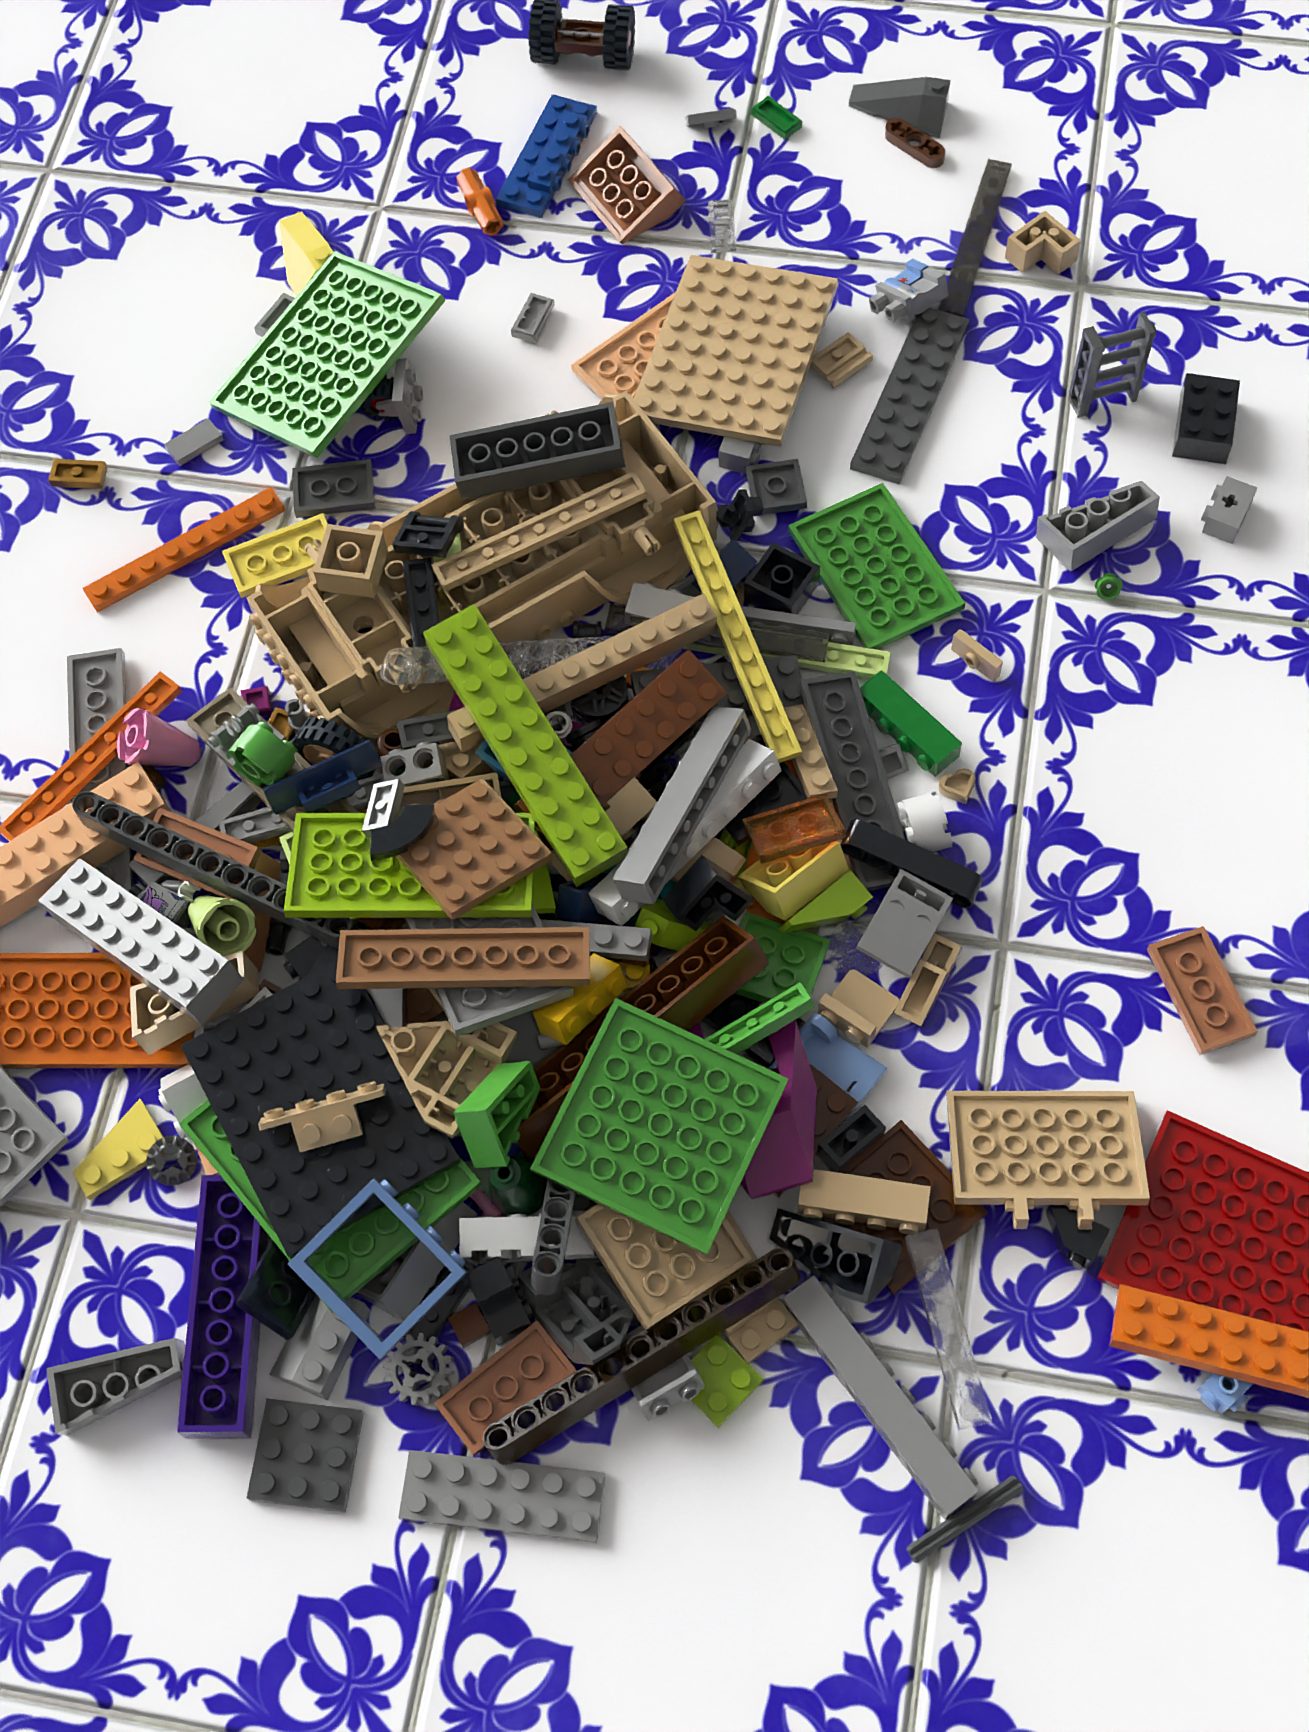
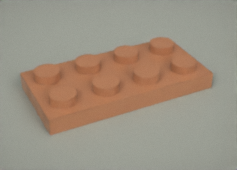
(222, 843)
(1202, 990)
(503, 1384)

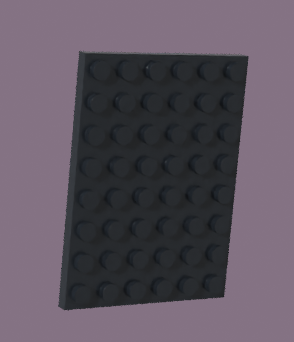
(301, 1049)

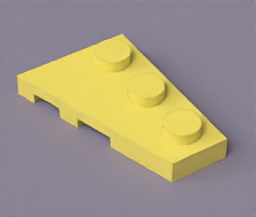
(119, 1152)

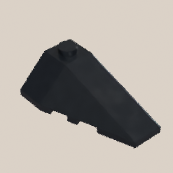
(843, 1258)

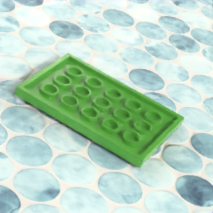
(876, 567)

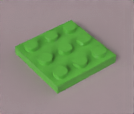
(791, 955)

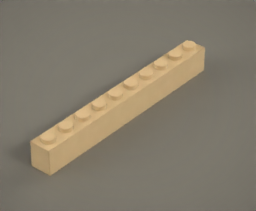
(604, 662)

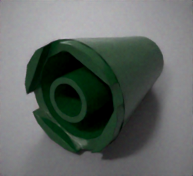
(516, 1187)

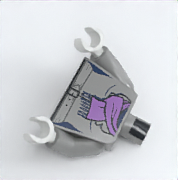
(169, 899)

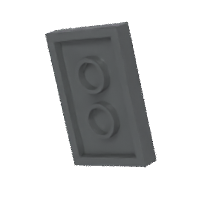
(333, 488)

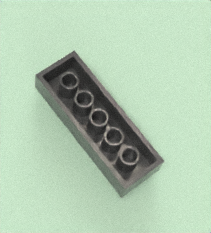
(537, 451)

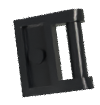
(427, 534)

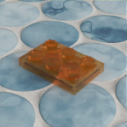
(794, 828)

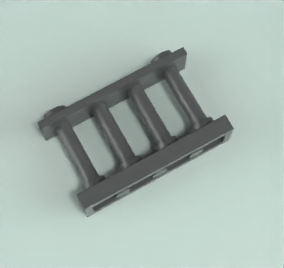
(1091, 359)

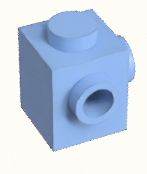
(1223, 1393)

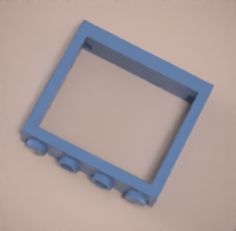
(340, 1306)

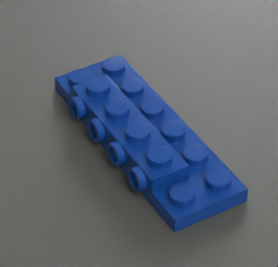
(547, 156)

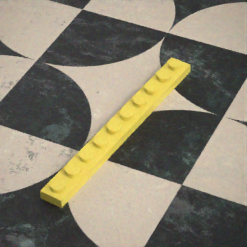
(737, 637)

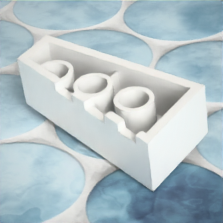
(513, 1239)

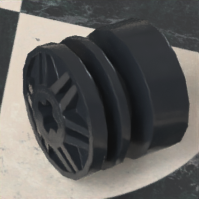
(601, 706)

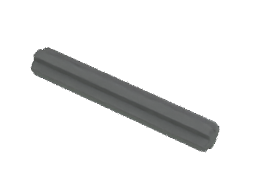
(964, 1519)

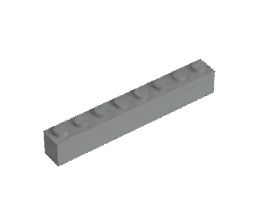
(682, 805)
(880, 1398)

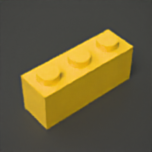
(571, 1015)

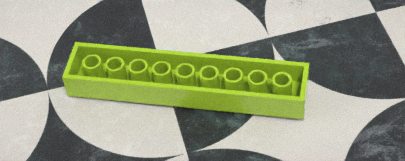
(526, 745)

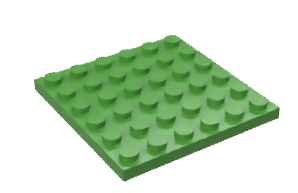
(660, 1126)

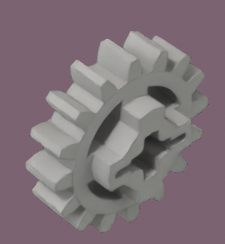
(425, 1357)

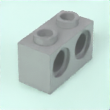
(414, 761)

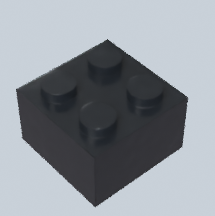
(781, 581)

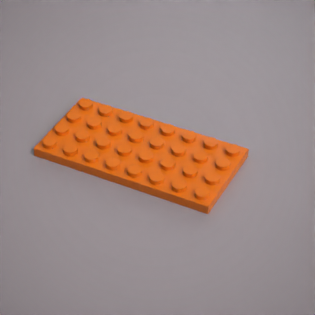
(72, 1014)

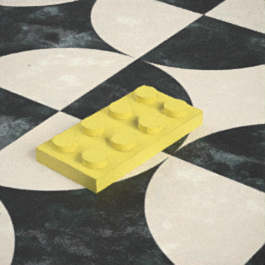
(274, 556)

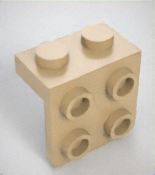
(858, 1007)

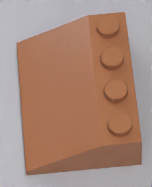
(625, 187)

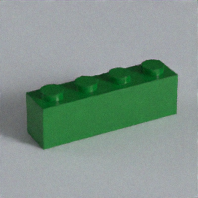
(909, 724)

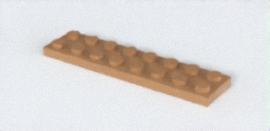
(463, 958)

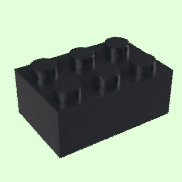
(1206, 418)

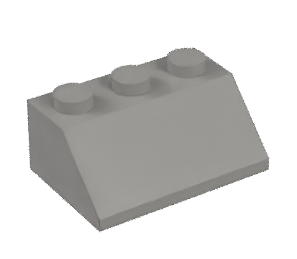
(318, 1349)

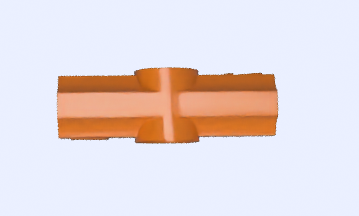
(479, 201)

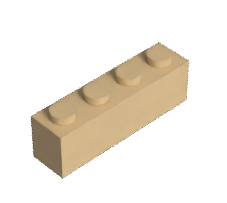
(865, 1200)

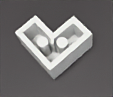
(182, 1095)

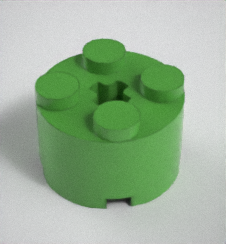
(262, 755)

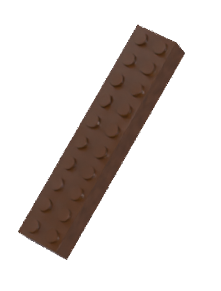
(676, 992)

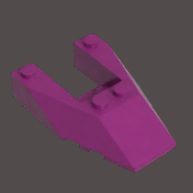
(787, 1146)

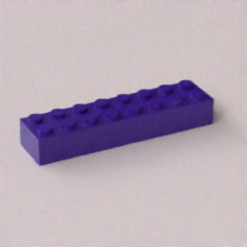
(219, 1335)

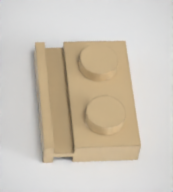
(841, 359)

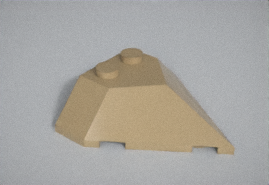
(443, 1067)

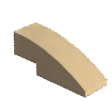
(928, 979)

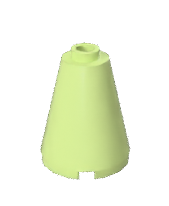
(222, 924)

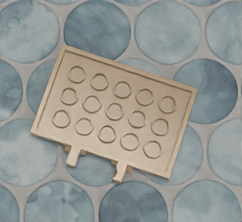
(1046, 1151)

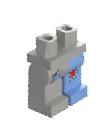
(909, 292)

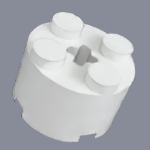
(925, 821)

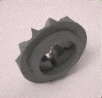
(173, 1175)

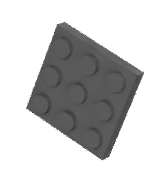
(305, 1455)

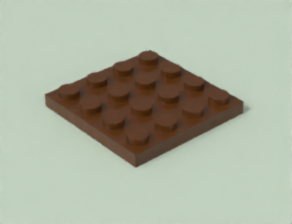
(906, 1159)

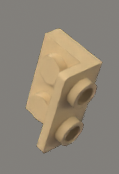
(761, 1330)

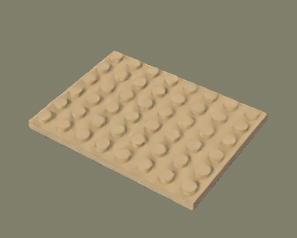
(735, 349)

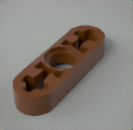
(928, 152)

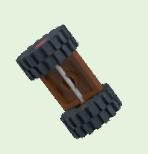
(553, 35)

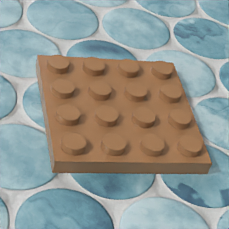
(473, 850)

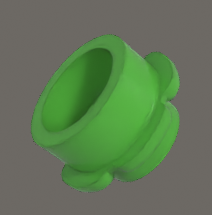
(1111, 593)

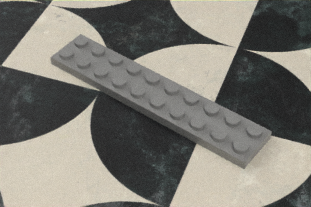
(94, 696)

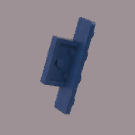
(324, 781)

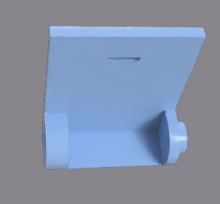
(839, 1059)

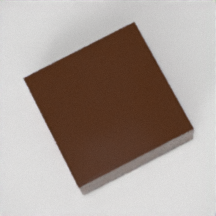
(469, 1325)

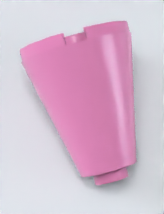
(155, 742)

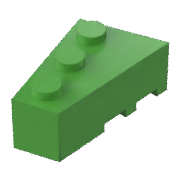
(494, 1112)

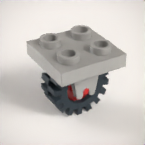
(397, 398)

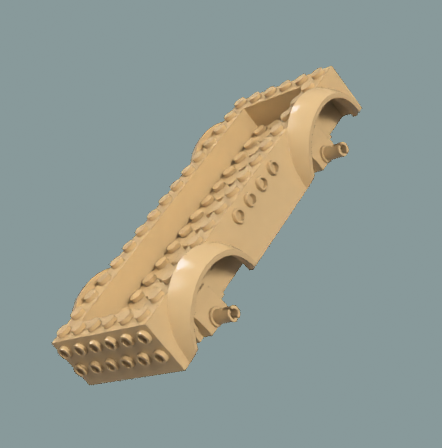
(527, 599)

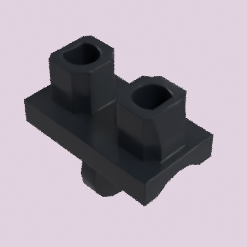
(739, 514)

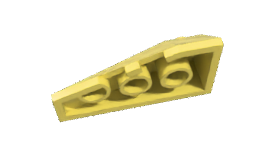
(303, 250)

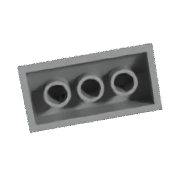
(407, 1279)

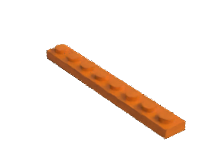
(183, 549)
(87, 760)

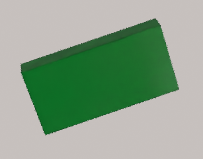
(776, 117)

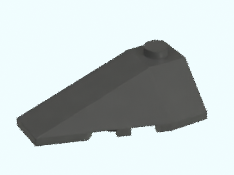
(915, 100)

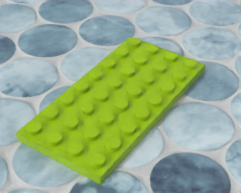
(337, 879)

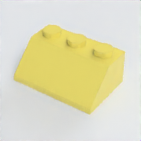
(794, 880)

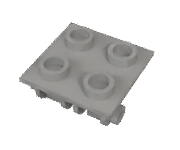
(226, 736)

